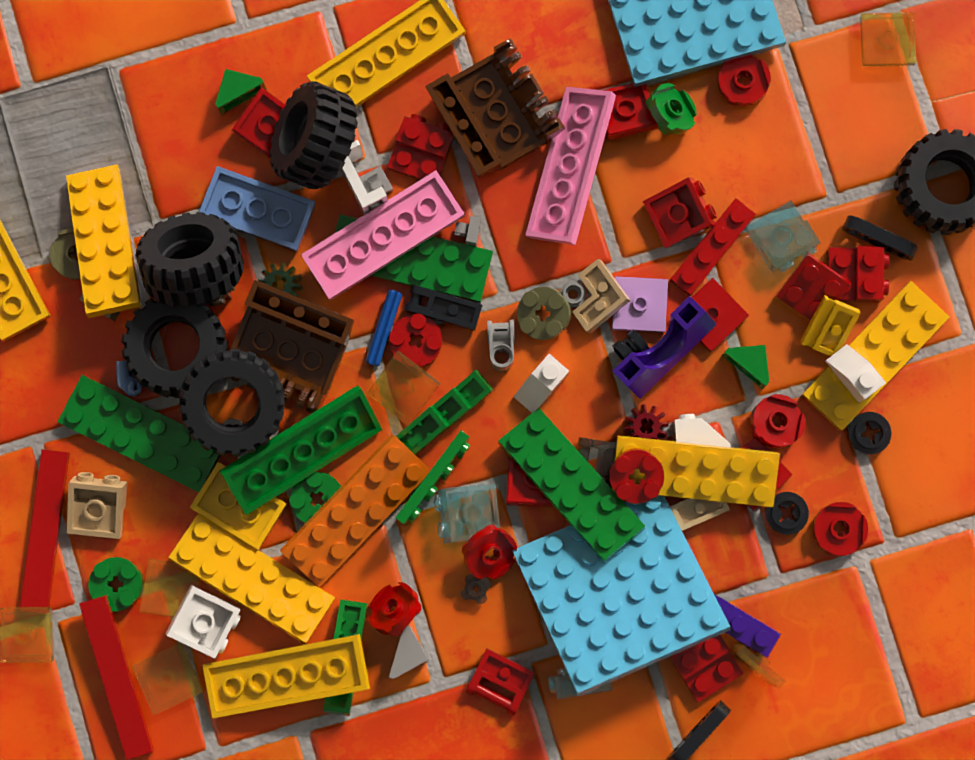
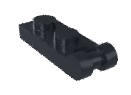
(444, 307)

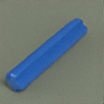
(383, 328)

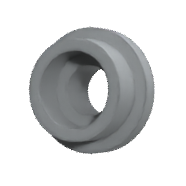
(579, 288)

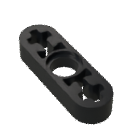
(880, 237)
(700, 732)

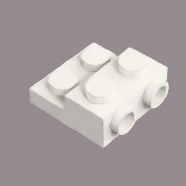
(204, 622)

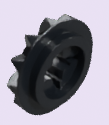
(880, 439)
(800, 513)

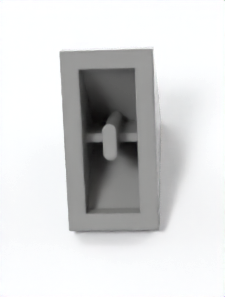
(408, 653)

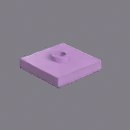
(647, 306)

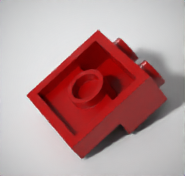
(420, 148)
(680, 212)
(864, 269)
(706, 667)

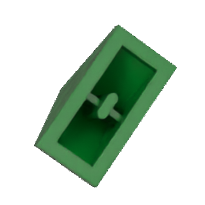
(237, 89)
(751, 362)

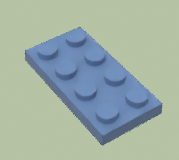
(258, 208)

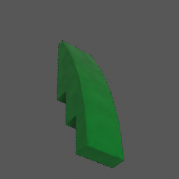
(445, 412)
(349, 622)

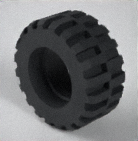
(313, 135)
(914, 190)
(189, 259)
(143, 330)
(227, 438)

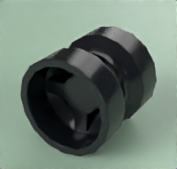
(632, 343)

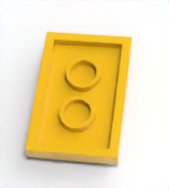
(220, 506)

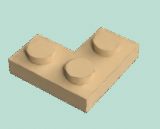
(605, 299)
(694, 511)

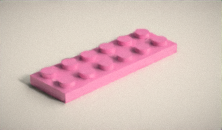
(570, 166)
(383, 235)

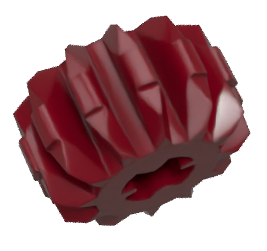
(647, 417)

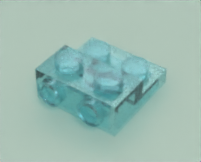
(783, 237)
(466, 511)
(563, 687)

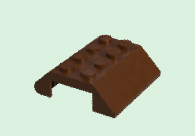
(495, 110)
(296, 340)

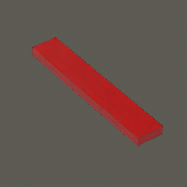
(45, 529)
(116, 677)

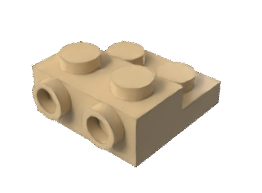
(96, 505)

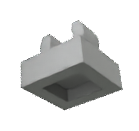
(375, 180)
(469, 230)

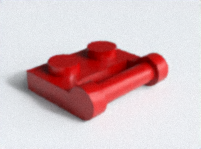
(504, 673)

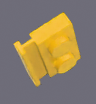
(830, 326)

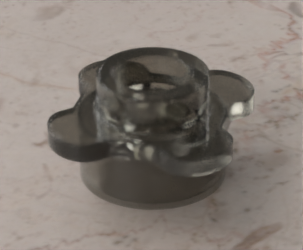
(469, 593)

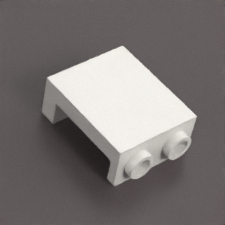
(366, 200)

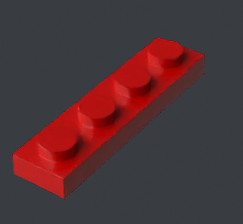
(712, 247)

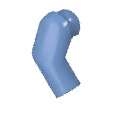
(126, 380)

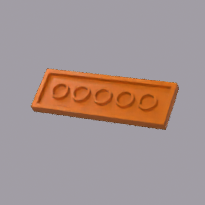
(355, 510)

